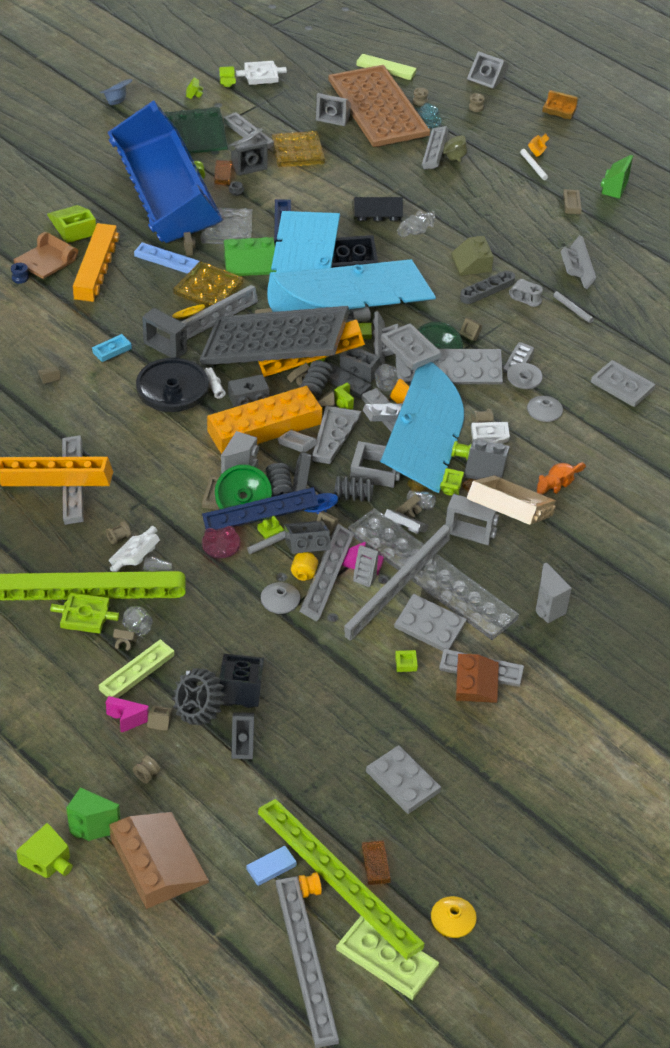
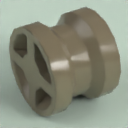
(420, 96)
(476, 102)
(146, 769)

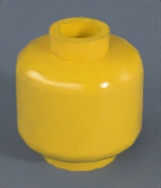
(304, 566)

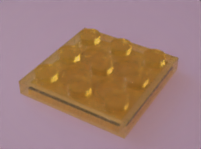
(298, 149)
(207, 284)

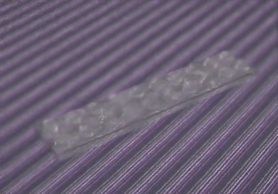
(437, 576)

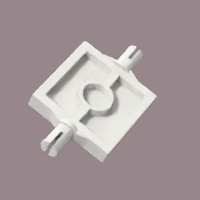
(261, 72)
(134, 549)

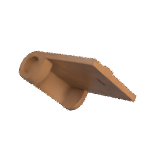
(48, 256)

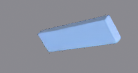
(165, 258)

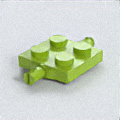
(84, 612)

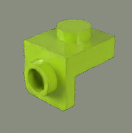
(227, 76)
(343, 398)
(451, 482)

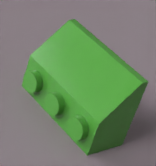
(249, 256)

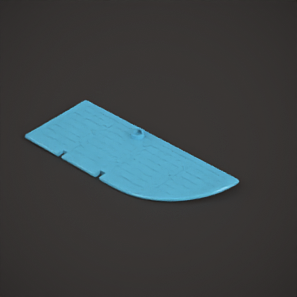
(305, 245)
(357, 285)
(425, 428)

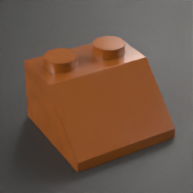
(477, 679)

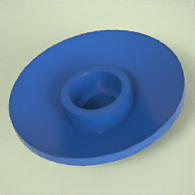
(325, 501)

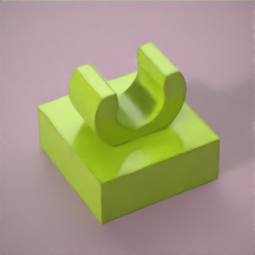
(194, 89)
(270, 527)

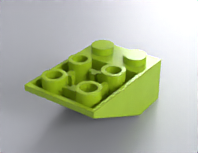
(73, 223)

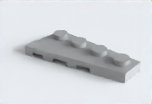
(333, 432)

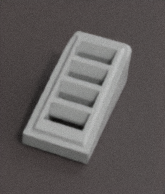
(521, 353)
(366, 568)

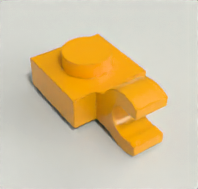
(538, 145)

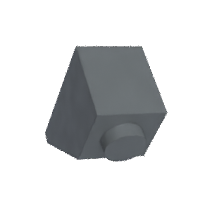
(242, 735)

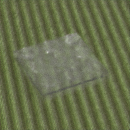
(235, 225)

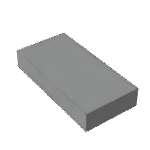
(297, 441)

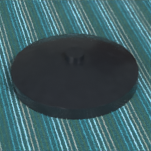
(172, 384)

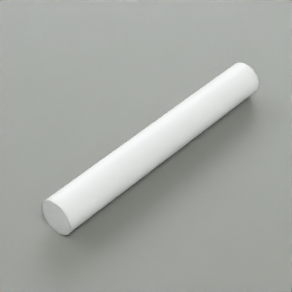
(535, 166)

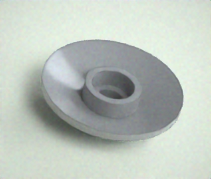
(524, 375)
(544, 408)
(280, 598)

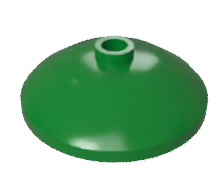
(241, 480)

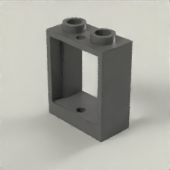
(178, 333)
(312, 539)

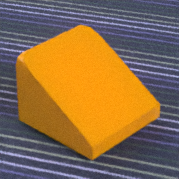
(399, 392)

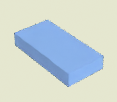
(271, 865)

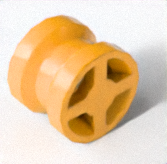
(310, 884)

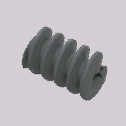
(317, 377)
(279, 478)
(352, 488)

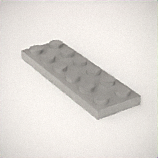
(463, 366)

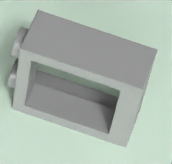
(371, 452)
(468, 531)

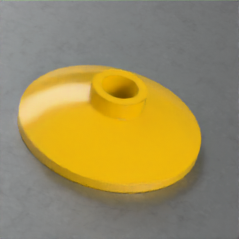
(188, 312)
(450, 924)

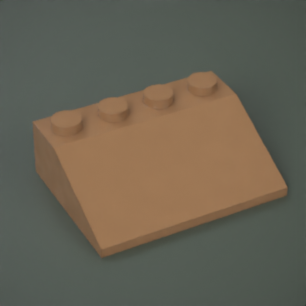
(156, 857)

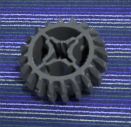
(192, 696)

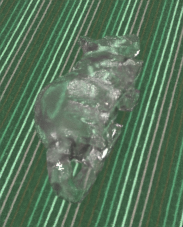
(416, 224)

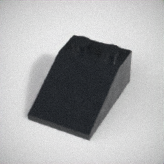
(241, 680)

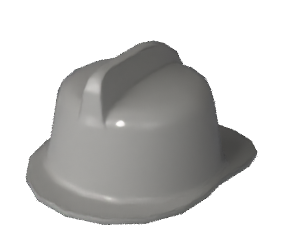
(250, 139)

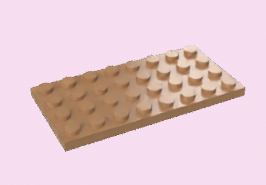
(379, 105)

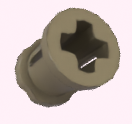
(482, 417)
(118, 532)

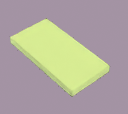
(380, 958)

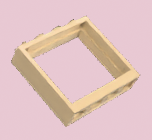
(511, 499)

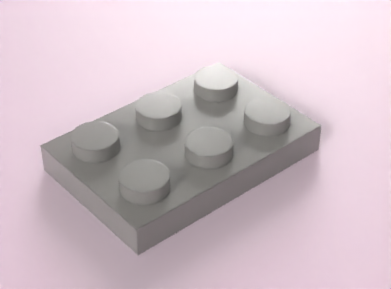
(411, 346)
(623, 383)
(430, 623)
(403, 779)

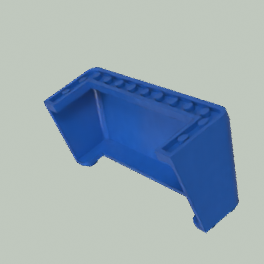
(164, 174)

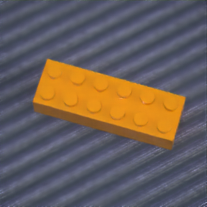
(266, 417)

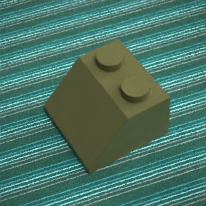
(473, 256)

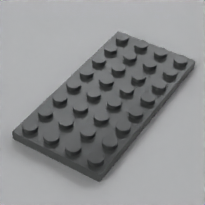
(275, 335)

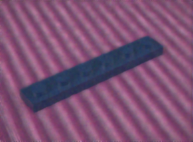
(261, 509)

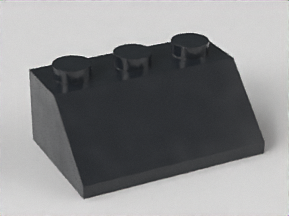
(377, 208)
(354, 251)

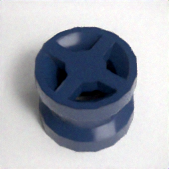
(19, 273)

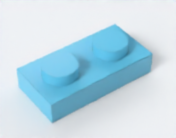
(111, 348)

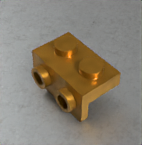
(560, 104)

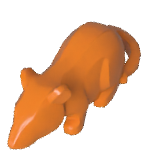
(559, 475)

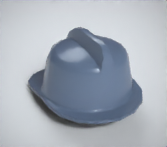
(116, 93)

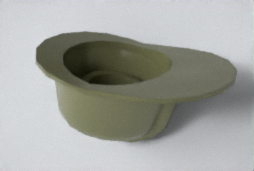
(455, 148)

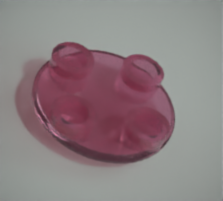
(221, 542)

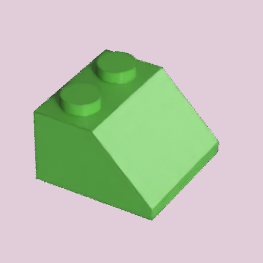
(617, 177)
(91, 815)

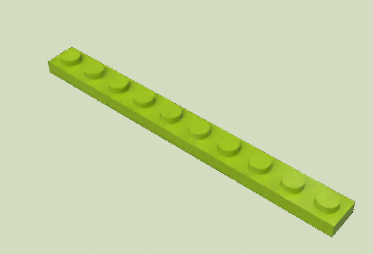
(341, 879)

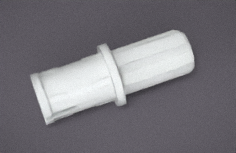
(214, 383)

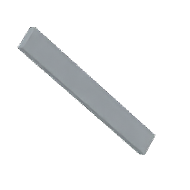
(397, 582)
(307, 963)

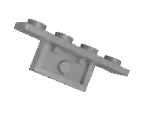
(578, 262)
(380, 348)

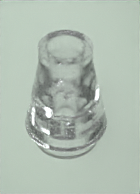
(427, 499)
(154, 564)

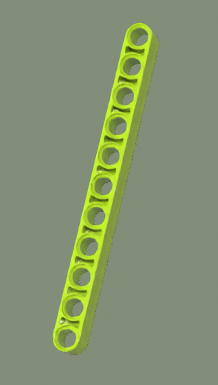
(102, 584)

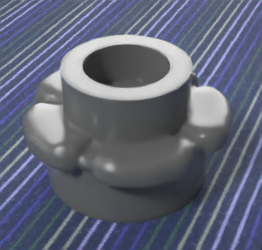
(236, 188)

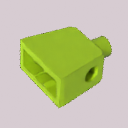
(45, 853)

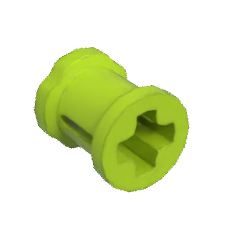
(460, 450)

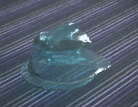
(430, 115)

